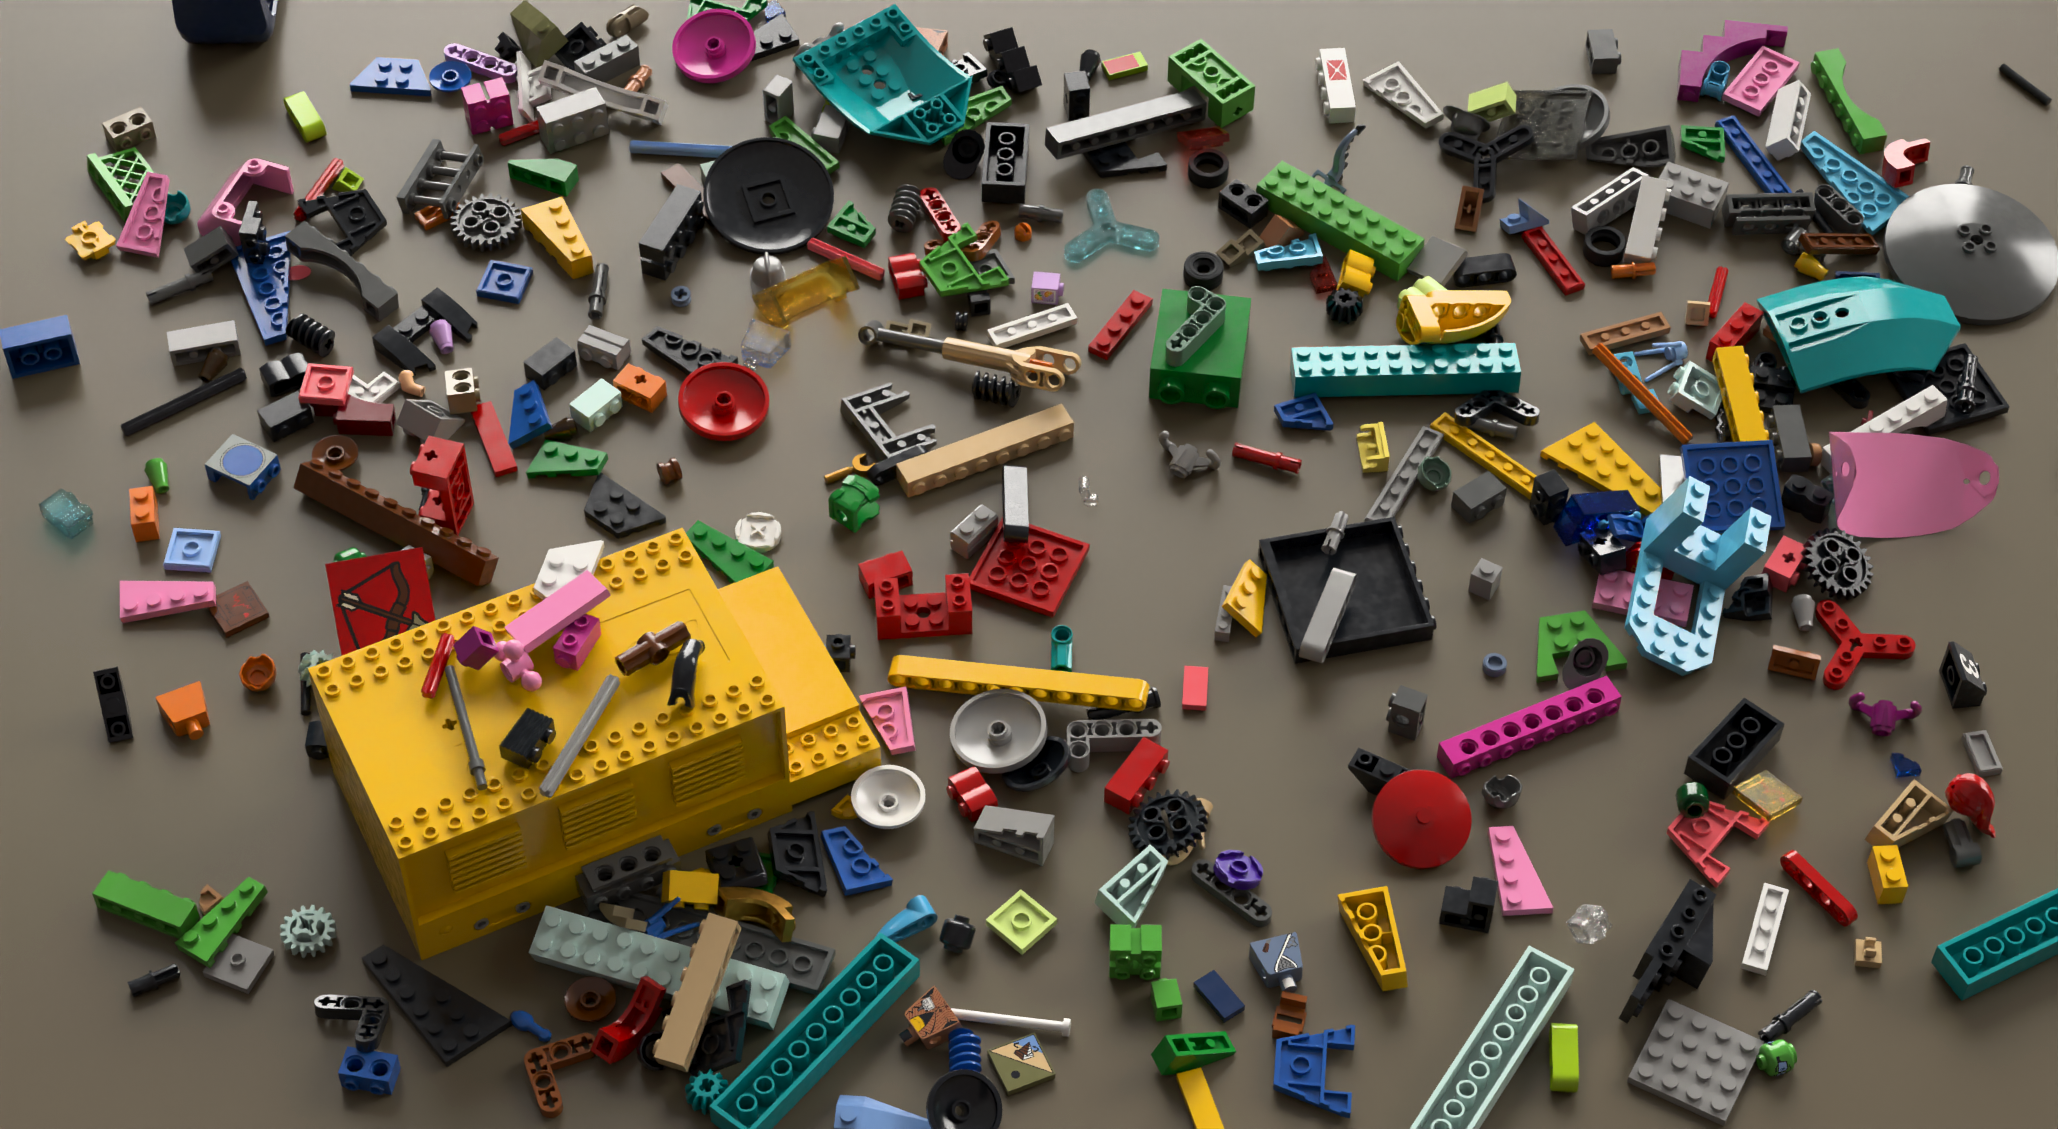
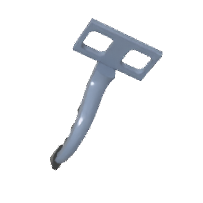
(1339, 164)

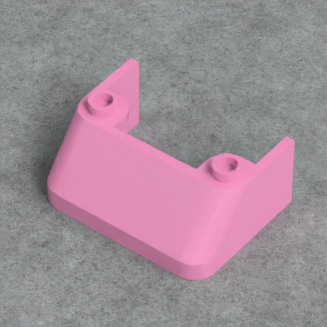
(235, 188)

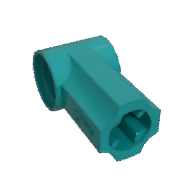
(1061, 650)

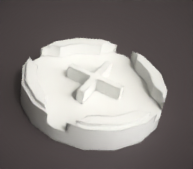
(758, 532)

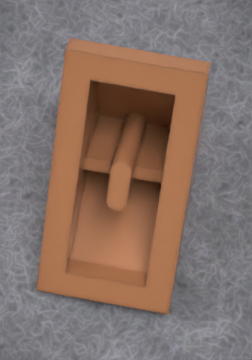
(1469, 208)
(1280, 232)

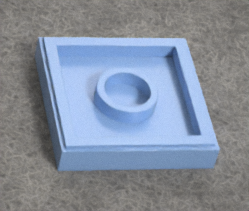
(192, 550)

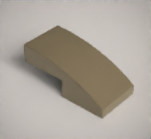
(1240, 250)
(914, 327)
(622, 917)

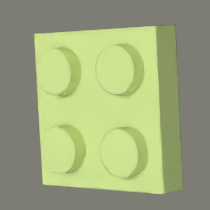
(1021, 922)

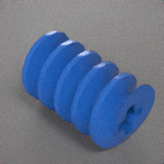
(964, 1050)

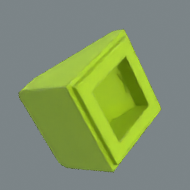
(347, 181)

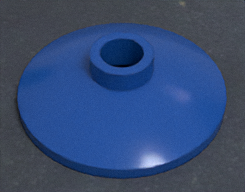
(450, 76)

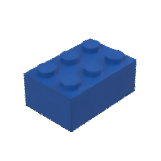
(39, 346)

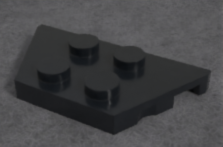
(619, 509)
(797, 854)

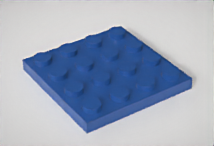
(1738, 478)

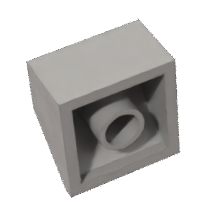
(428, 419)

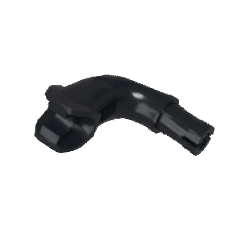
(685, 673)

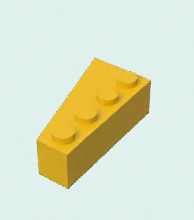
(558, 233)

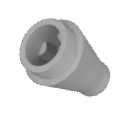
(1803, 610)

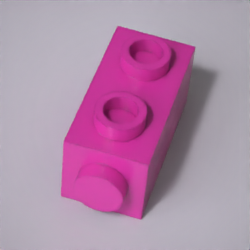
(577, 642)

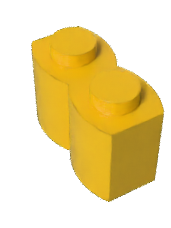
(1356, 273)

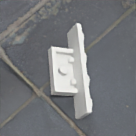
(529, 88)

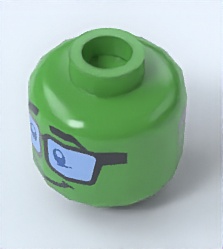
(1776, 1057)

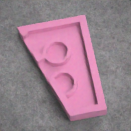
(892, 718)

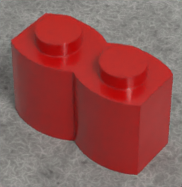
(907, 276)
(970, 793)

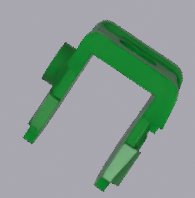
(854, 502)

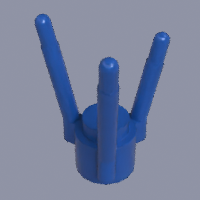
(656, 924)

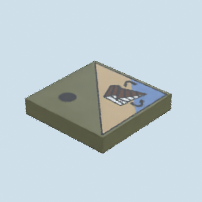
(1021, 1064)

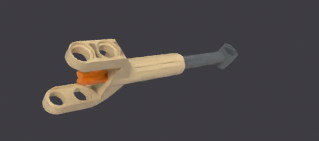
(1017, 363)

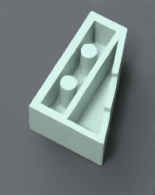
(1131, 888)

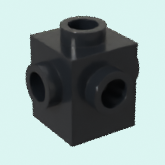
(841, 651)

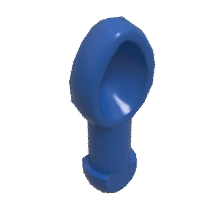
(524, 1022)

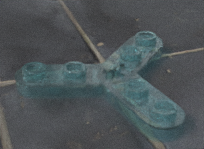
(1096, 237)

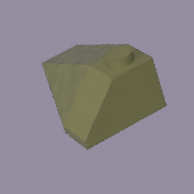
(536, 33)

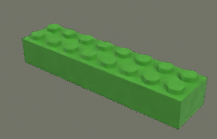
(1340, 219)

